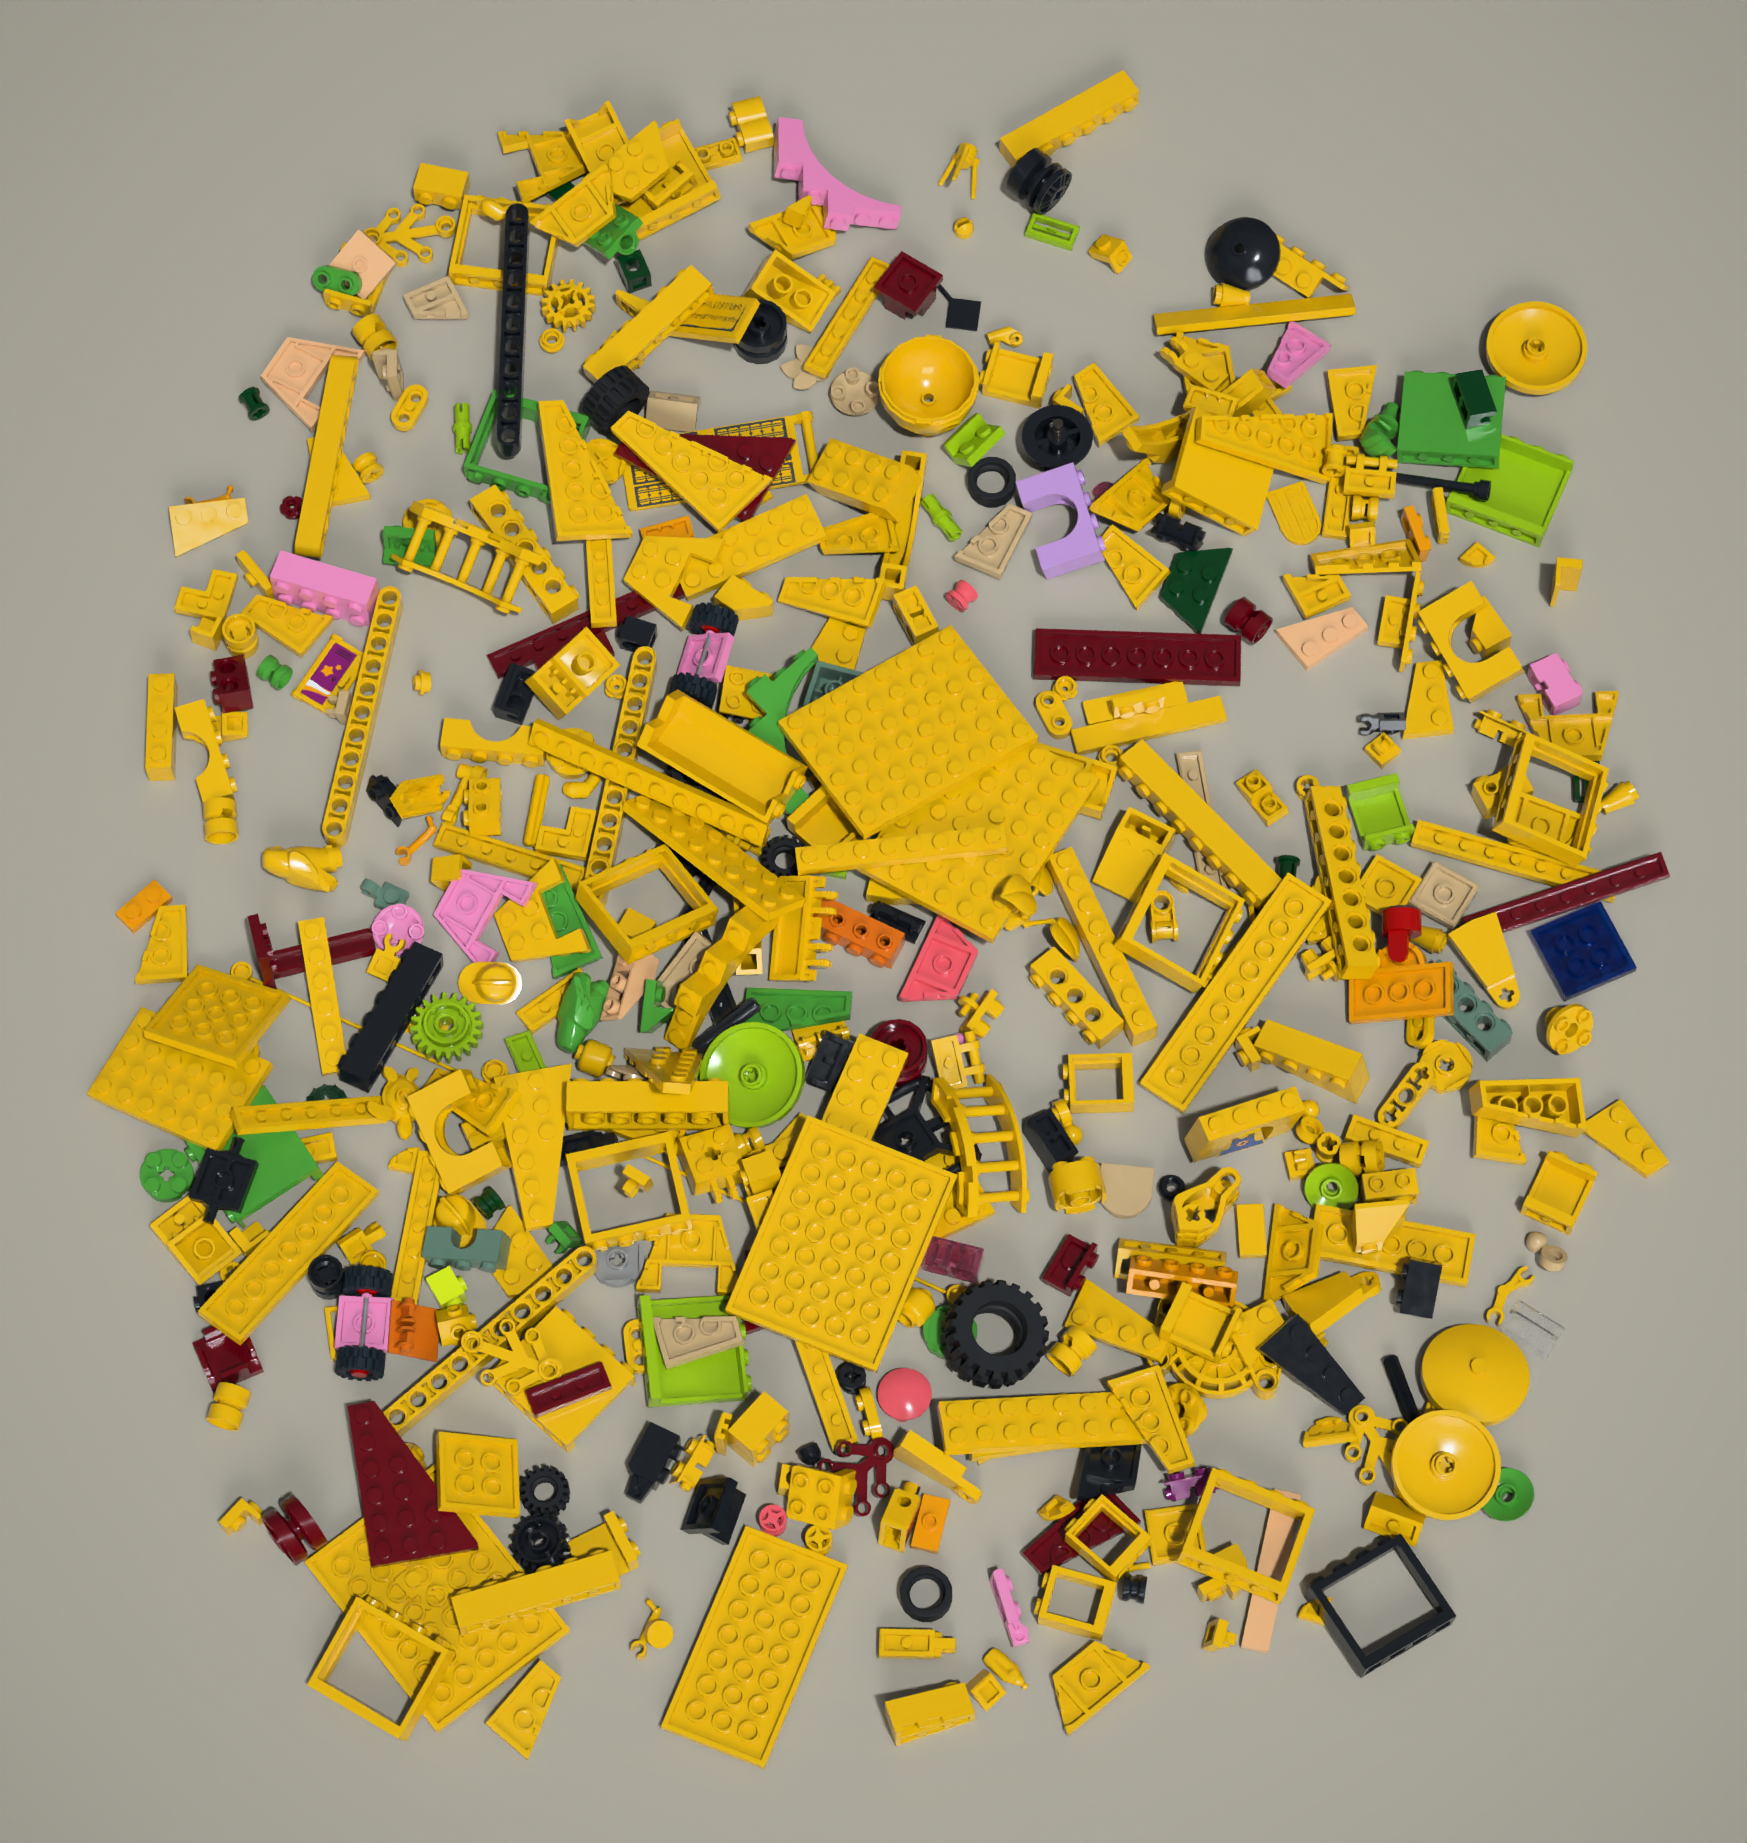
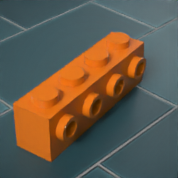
(861, 934)

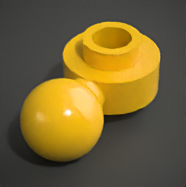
(1064, 1116)
(1310, 1128)

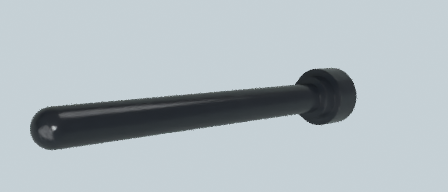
(1479, 489)

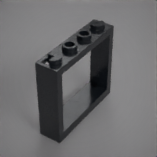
(1360, 1662)

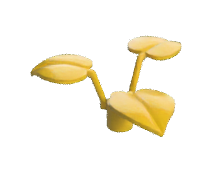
(1020, 894)

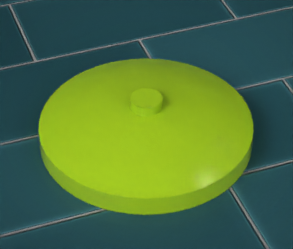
(761, 1072)

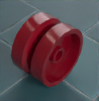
(908, 1038)
(290, 1532)

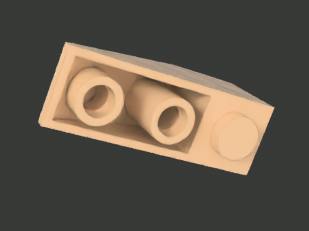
(627, 986)

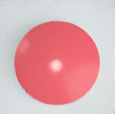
(904, 1394)

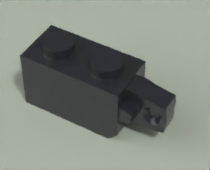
(651, 1461)

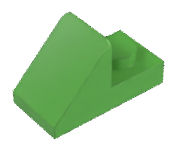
(653, 1015)

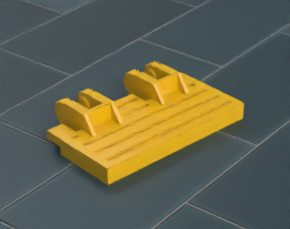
(792, 936)

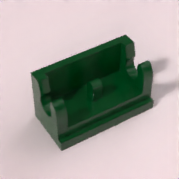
(1473, 398)

